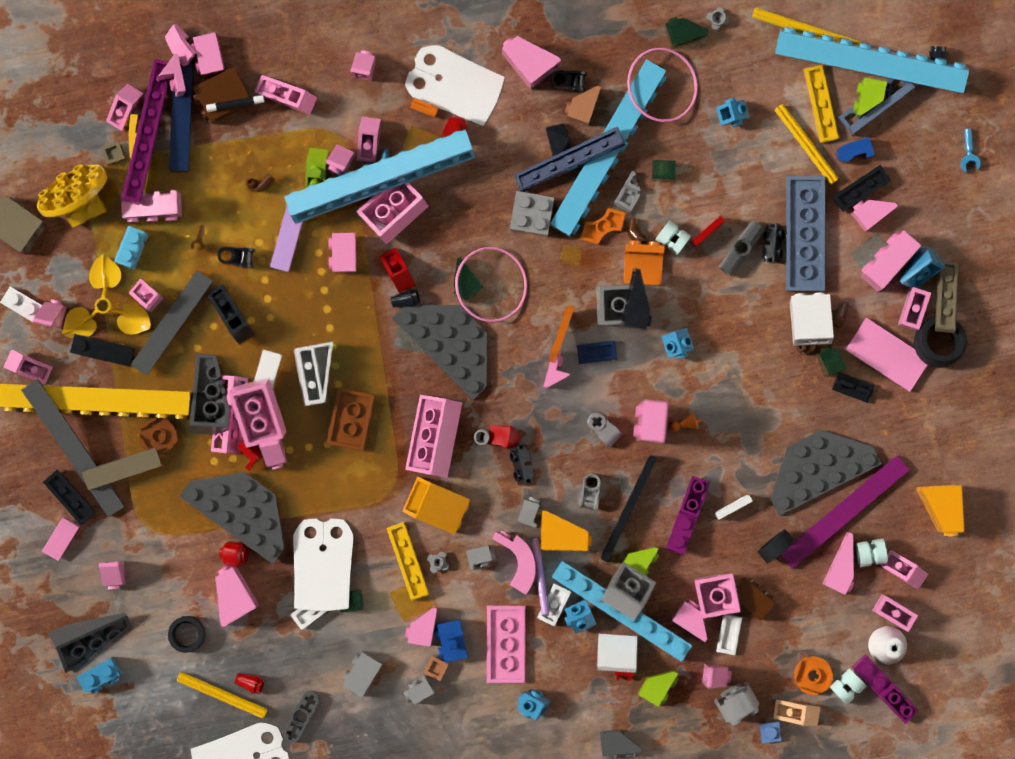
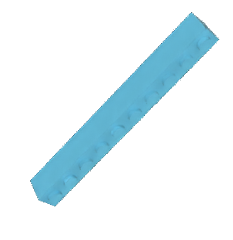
(872, 60)
(595, 171)
(379, 176)

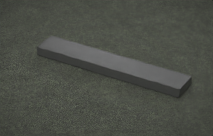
(172, 323)

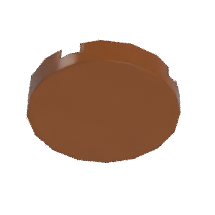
(159, 434)

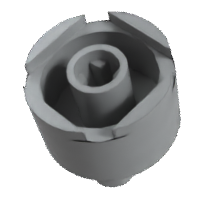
(737, 703)

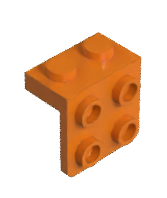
(647, 259)

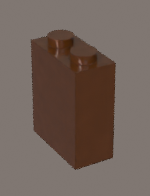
(218, 89)

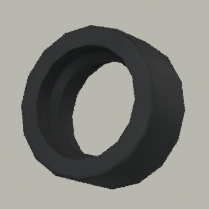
(776, 546)
(172, 638)

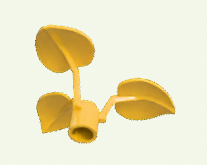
(133, 317)

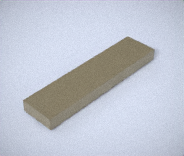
(947, 298)
(121, 468)

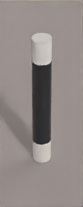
(235, 103)

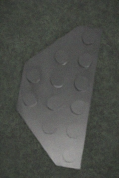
(451, 341)
(817, 467)
(240, 508)

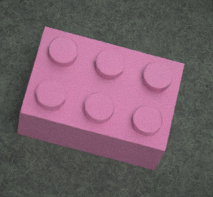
(392, 211)
(889, 260)
(257, 412)

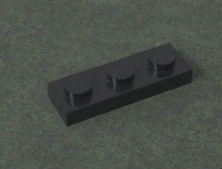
(861, 188)
(69, 497)

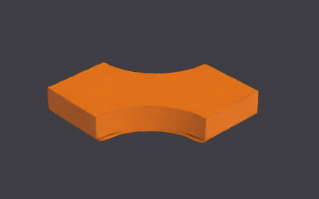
(611, 221)

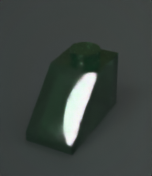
(683, 31)
(467, 282)
(831, 360)

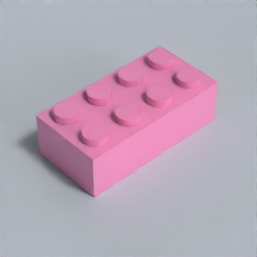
(650, 422)

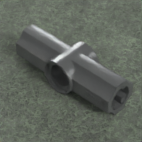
(749, 239)

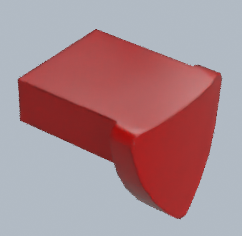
(504, 436)
(252, 453)

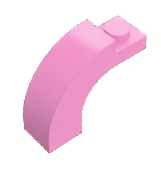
(526, 564)

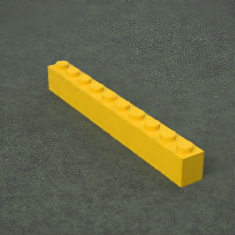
(103, 400)

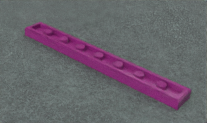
(145, 135)
(844, 511)

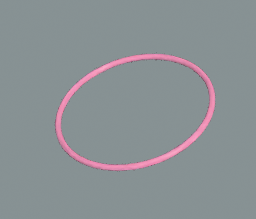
(632, 98)
(458, 294)

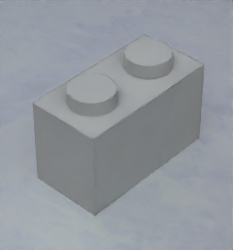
(361, 674)

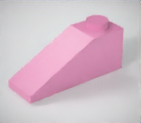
(286, 94)
(51, 314)
(842, 568)
(716, 676)

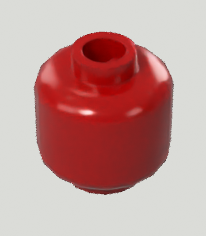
(234, 554)

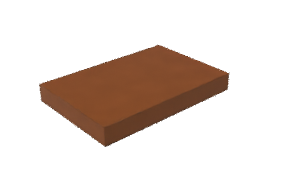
(351, 419)

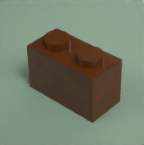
(752, 599)

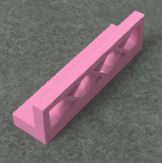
(230, 437)

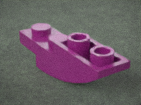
(687, 515)
(885, 689)

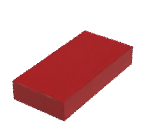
(708, 231)

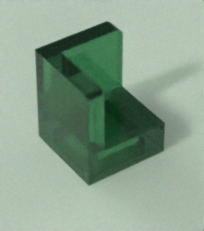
(663, 170)
(355, 601)

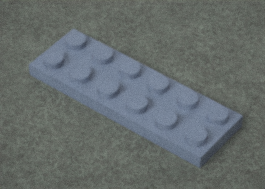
(805, 233)

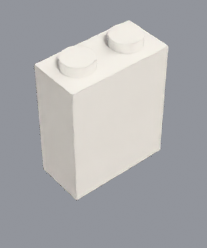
(811, 319)

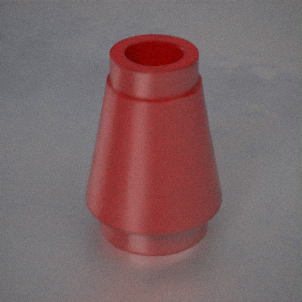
(250, 682)

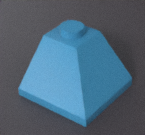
(922, 267)

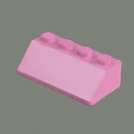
(433, 436)

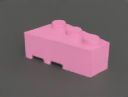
(154, 207)

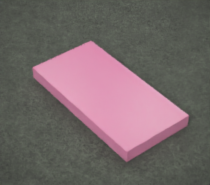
(886, 354)
(505, 644)

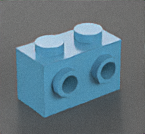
(95, 677)

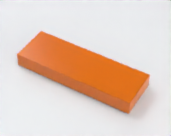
(561, 333)

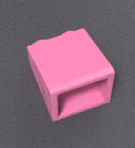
(529, 60)
(233, 595)

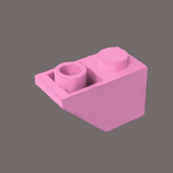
(340, 160)

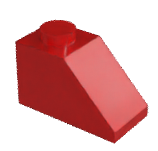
(397, 270)

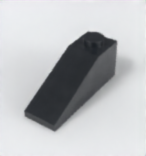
(636, 308)
(230, 314)
(102, 350)

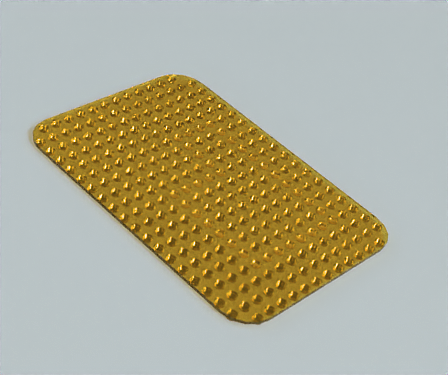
(282, 308)

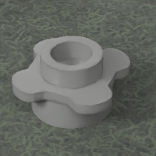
(723, 20)
(439, 557)

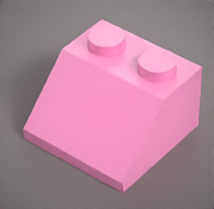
(717, 595)

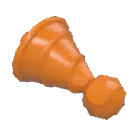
(690, 422)

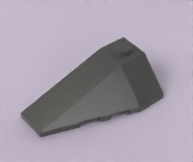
(209, 402)
(82, 639)

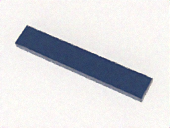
(181, 123)
(569, 159)

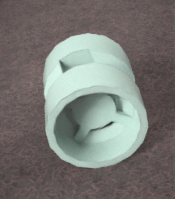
(666, 235)
(872, 552)
(852, 681)

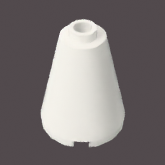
(881, 642)

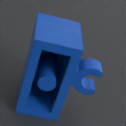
(451, 640)

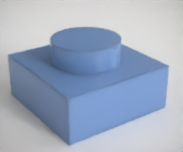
(770, 732)

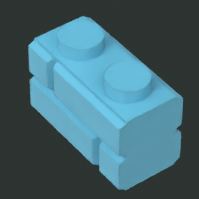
(131, 247)

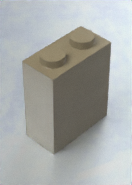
(18, 225)

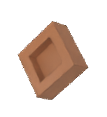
(436, 668)

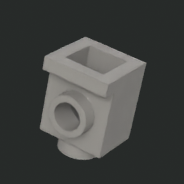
(529, 512)
(480, 556)
(419, 690)

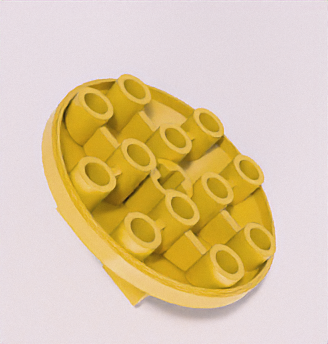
(75, 196)

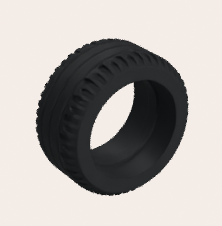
(928, 356)

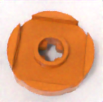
(822, 669)

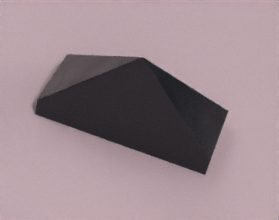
(558, 138)

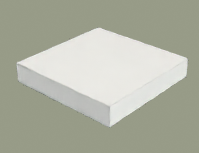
(617, 653)

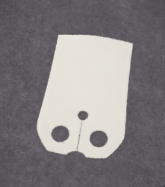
(464, 87)
(320, 576)
(243, 745)

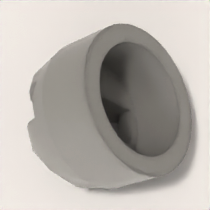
(477, 435)

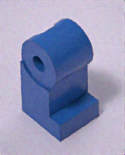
(855, 149)

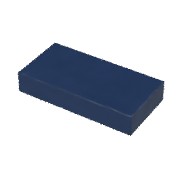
(596, 352)

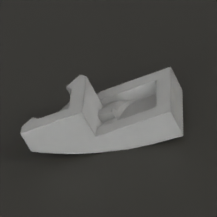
(629, 194)

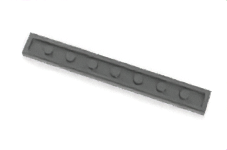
(69, 443)

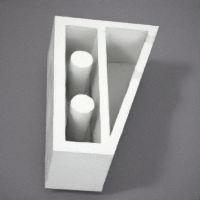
(313, 371)

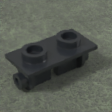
(774, 251)
(853, 387)
(522, 473)

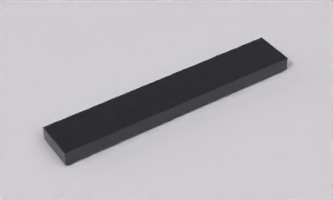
(628, 508)

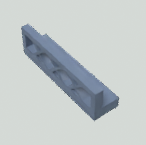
(868, 117)

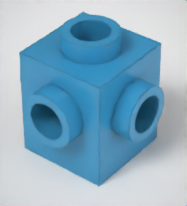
(732, 112)
(678, 343)
(579, 617)
(533, 704)

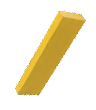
(821, 104)
(408, 561)

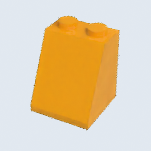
(436, 505)
(944, 507)
(562, 535)

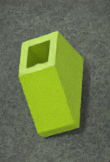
(871, 95)
(316, 166)
(641, 559)
(657, 686)

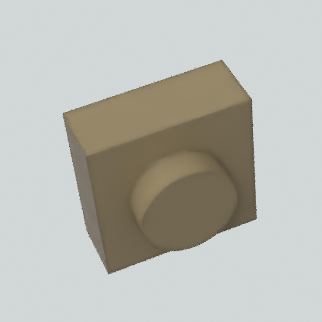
(112, 152)

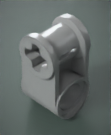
(606, 431)
(590, 493)

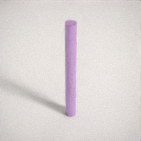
(540, 576)

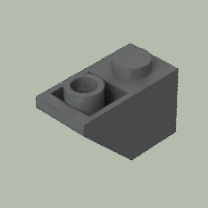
(617, 743)

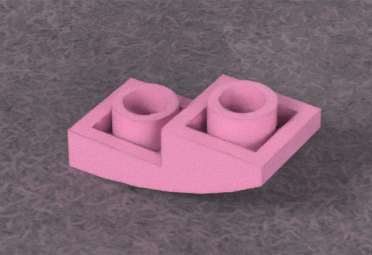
(177, 43)
(60, 538)

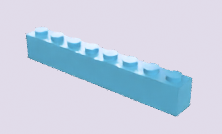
(641, 624)

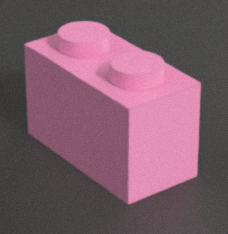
(208, 54)
(343, 253)
(914, 309)
(894, 613)

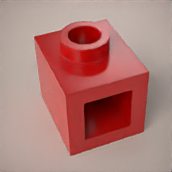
(453, 125)

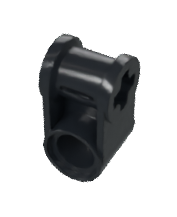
(570, 81)
(238, 256)

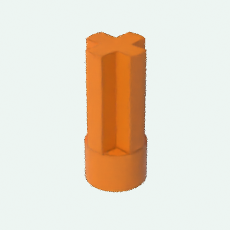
(424, 107)

